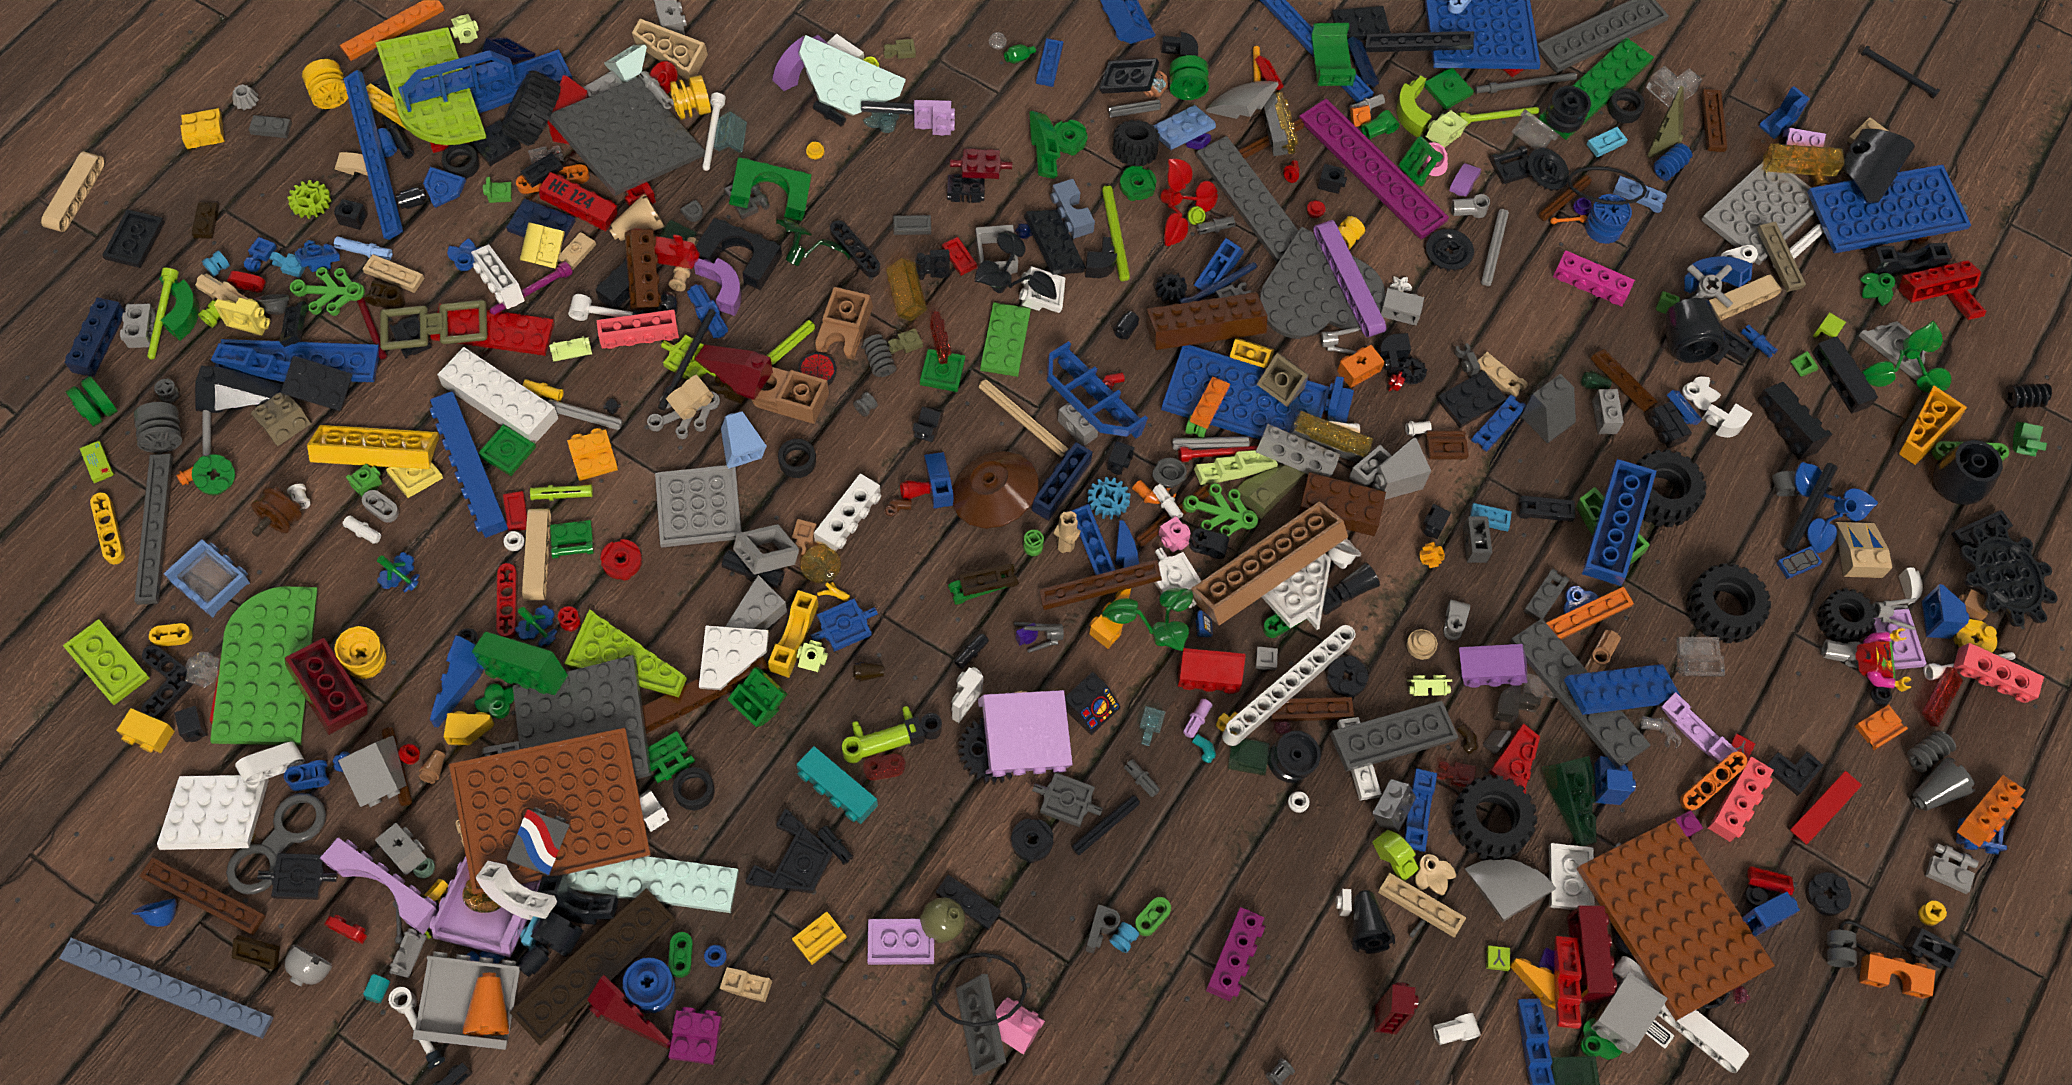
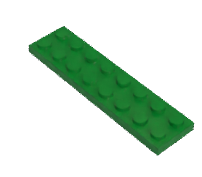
(1608, 76)

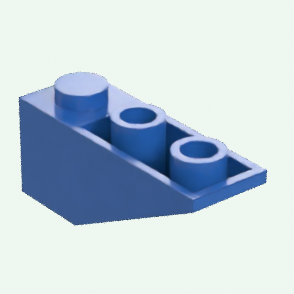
(939, 480)

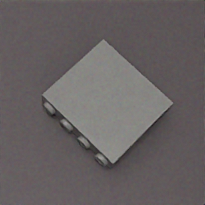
(448, 994)

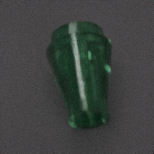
(1592, 380)

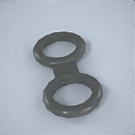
(277, 842)

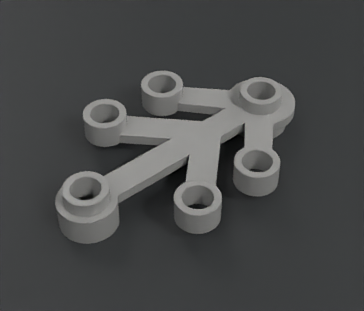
(662, 420)

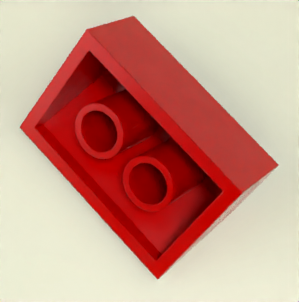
(569, 94)
(1211, 670)

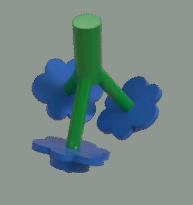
(397, 571)
(530, 627)

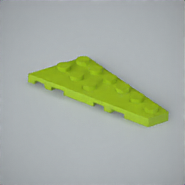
(602, 642)

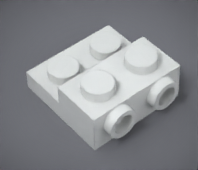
(1036, 301)
(968, 690)

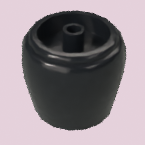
(1692, 329)
(1967, 472)

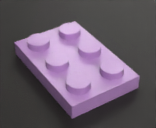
(1905, 652)
(898, 942)

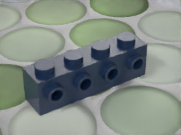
(94, 337)
(1062, 481)

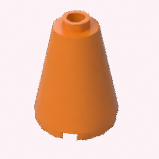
(487, 1008)

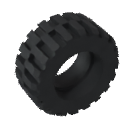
(531, 108)
(1687, 480)
(1740, 584)
(1507, 796)

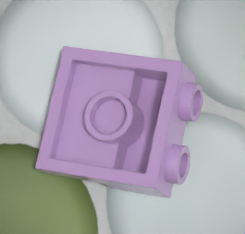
(935, 116)

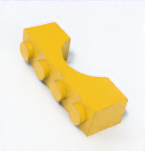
(800, 619)

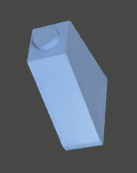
(740, 440)

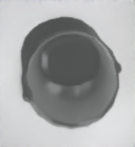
(273, 303)
(1169, 472)

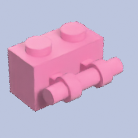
(1020, 1028)

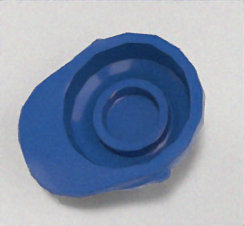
(157, 913)

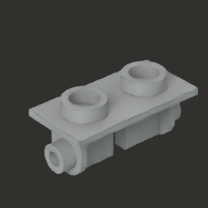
(408, 953)

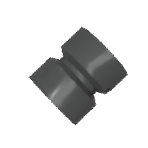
(1841, 948)

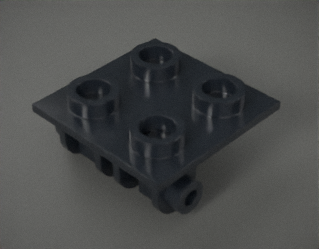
(965, 186)

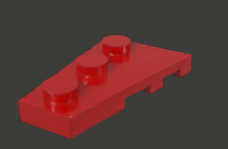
(1517, 757)

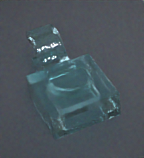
(1151, 722)

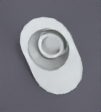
(1343, 553)

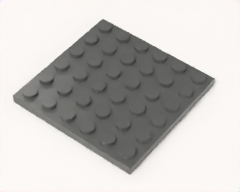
(626, 136)
(586, 704)

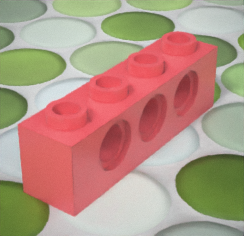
(2027, 681)

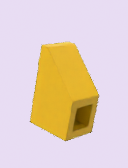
(466, 728)

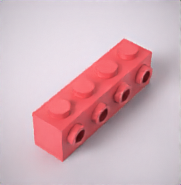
(637, 329)
(1741, 799)

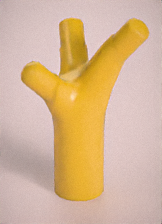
(834, 591)

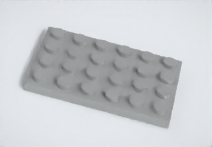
(1757, 201)

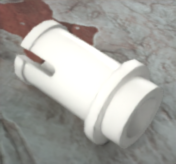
(1417, 428)

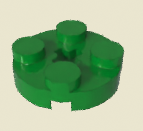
(1079, 139)
(1134, 191)
(203, 480)

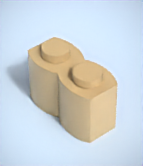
(690, 397)

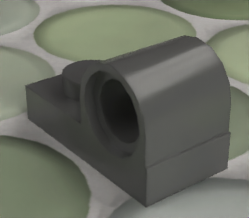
(1100, 927)

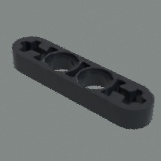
(857, 247)

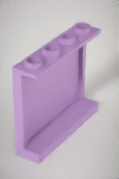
(1026, 732)
(489, 932)

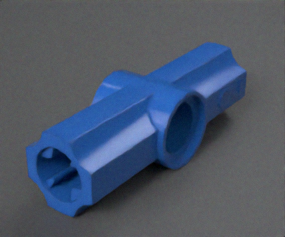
(702, 304)

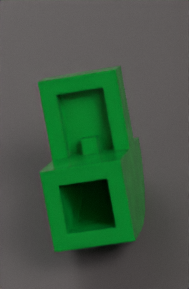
(2027, 439)

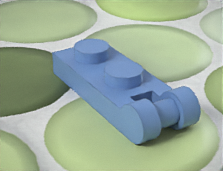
(1630, 190)

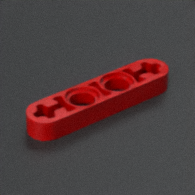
(504, 601)

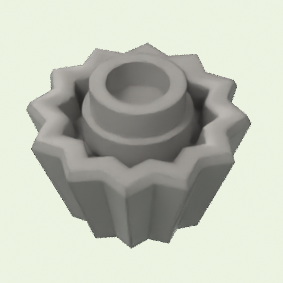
(244, 97)

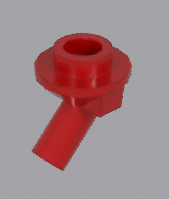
(1291, 172)

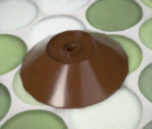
(999, 501)

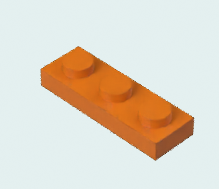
(1209, 402)

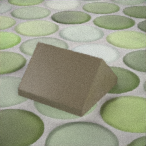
(1283, 380)

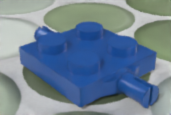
(844, 625)

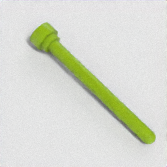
(1496, 115)
(169, 276)

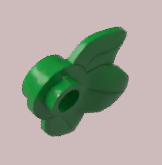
(1876, 287)
(496, 701)
(1603, 1047)

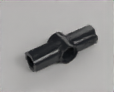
(734, 563)

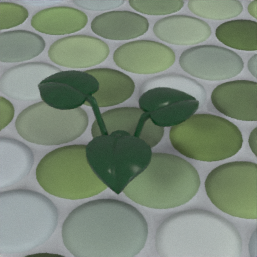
(797, 251)

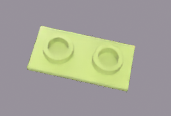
(570, 349)
(1437, 684)

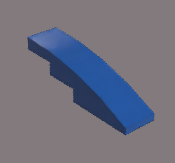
(250, 362)
(1535, 1042)

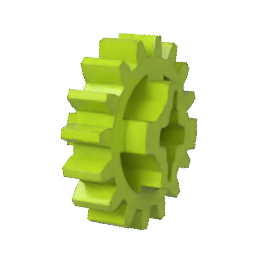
(309, 199)

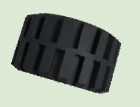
(1135, 142)
(1853, 604)

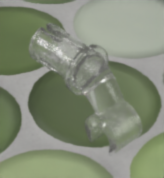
(1662, 726)

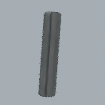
(1134, 108)

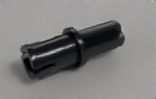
(829, 113)
(971, 651)
(835, 845)

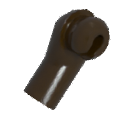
(1471, 739)

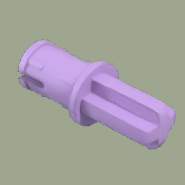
(1197, 718)

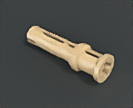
(681, 274)

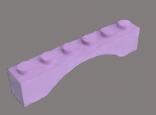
(348, 862)

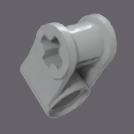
(1455, 619)

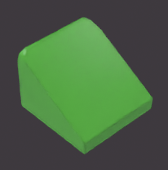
(1666, 301)
(1804, 364)

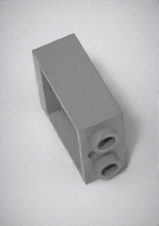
(989, 235)
(746, 549)

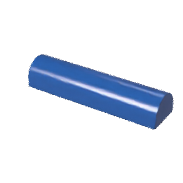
(1093, 540)

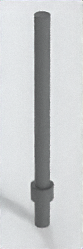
(1493, 87)

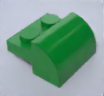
(757, 697)

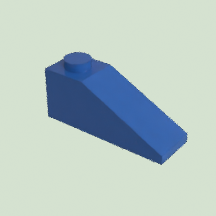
(1220, 264)

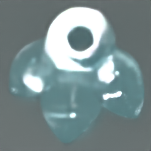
(884, 121)

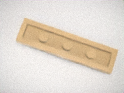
(1422, 905)

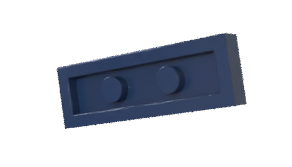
(1362, 62)

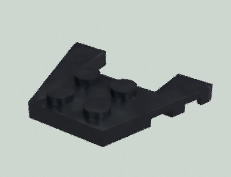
(802, 863)

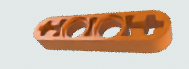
(575, 169)
(1714, 782)

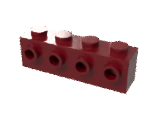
(1395, 1008)

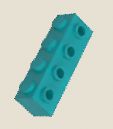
(836, 785)

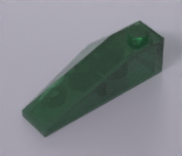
(1571, 789)

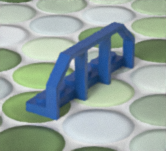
(416, 90)
(1094, 386)

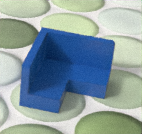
(1786, 114)

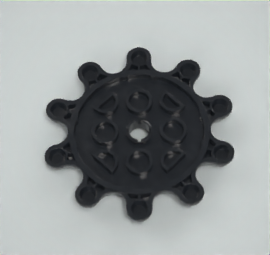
(2023, 589)

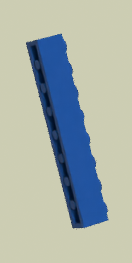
(469, 466)

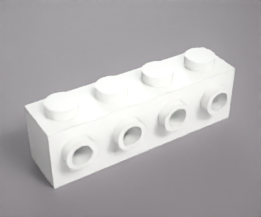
(497, 277)

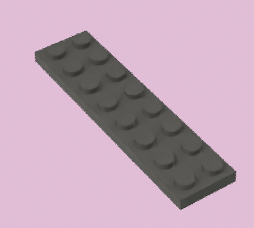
(1601, 33)
(1249, 196)
(1553, 663)

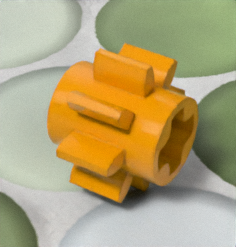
(1432, 555)

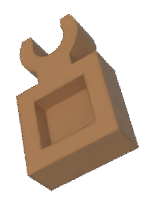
(804, 534)

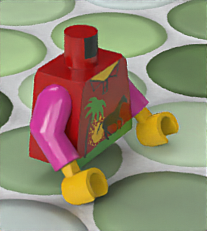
(1877, 660)

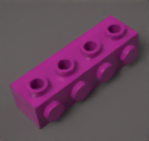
(1235, 953)

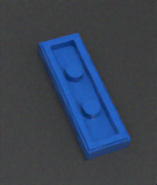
(1049, 62)

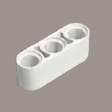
(269, 762)

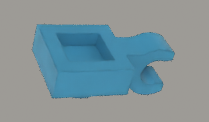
(288, 265)

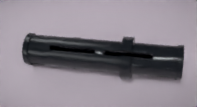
(399, 138)

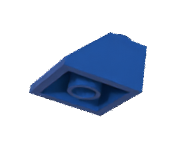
(1943, 613)

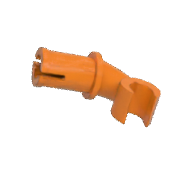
(1146, 493)

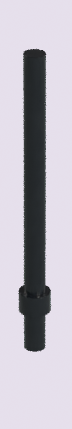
(687, 358)

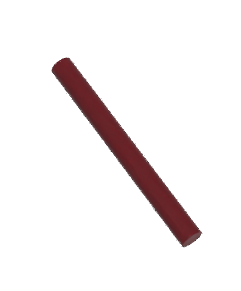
(371, 327)

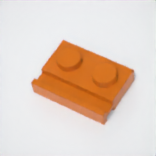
(1881, 727)

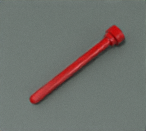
(1186, 454)

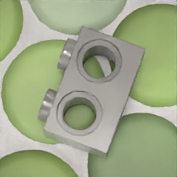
(138, 325)
(1607, 411)

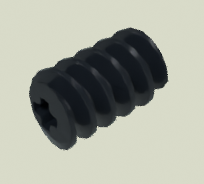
(2028, 395)

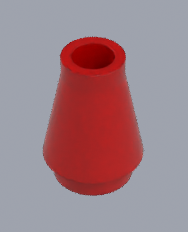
(913, 489)

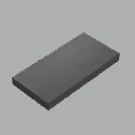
(982, 1042)

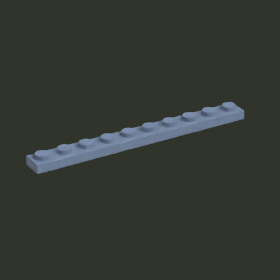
(166, 988)

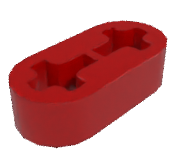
(246, 281)

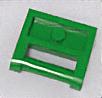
(1416, 157)
(571, 534)

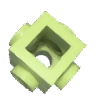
(464, 28)
(812, 664)

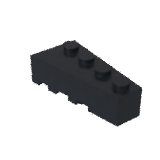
(1793, 421)

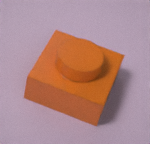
(1360, 115)

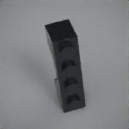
(1889, 261)

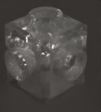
(202, 669)

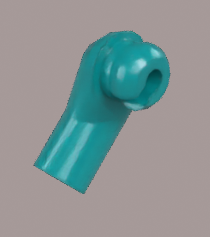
(1207, 746)

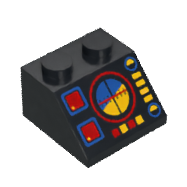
(1091, 703)

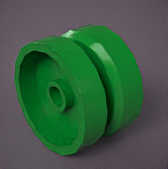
(1189, 77)
(89, 403)

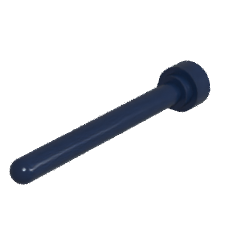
(1220, 284)

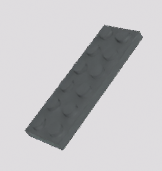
(1393, 735)

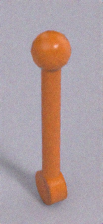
(1582, 218)

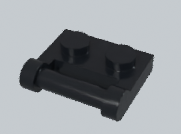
(1513, 170)

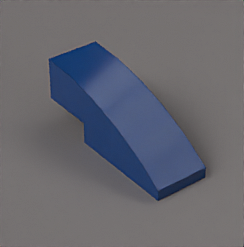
(1126, 549)

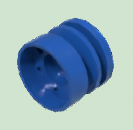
(1607, 221)

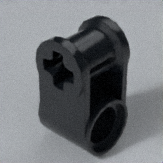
(1210, 543)

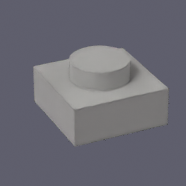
(1266, 658)

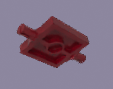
(981, 163)

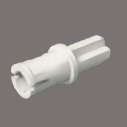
(1167, 501)
(361, 529)

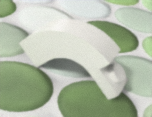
(511, 895)

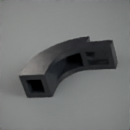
(577, 906)

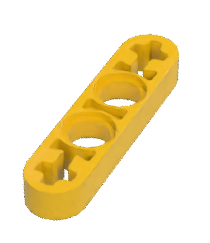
(110, 527)

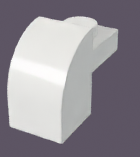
(1727, 424)
(652, 812)

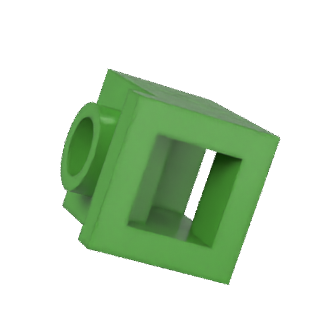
(365, 479)

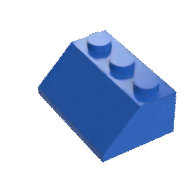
(1128, 20)

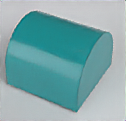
(376, 988)

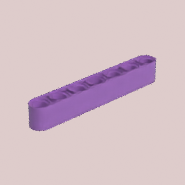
(1349, 279)

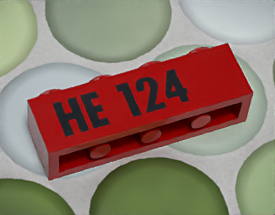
(578, 201)

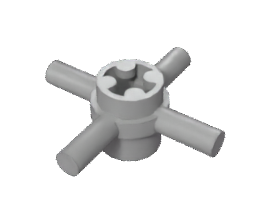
(1714, 281)

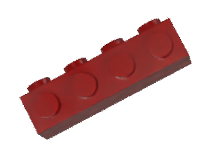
(1939, 281)

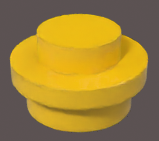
(815, 150)

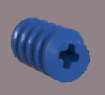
(1672, 161)

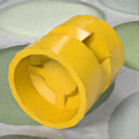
(1351, 230)

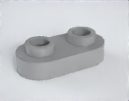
(381, 507)

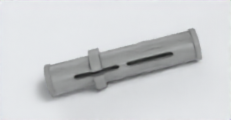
(659, 93)

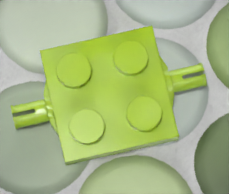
(676, 355)

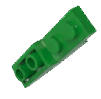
(1046, 142)

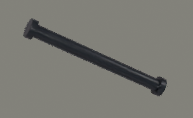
(1901, 72)

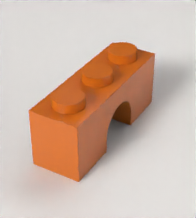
(1915, 977)

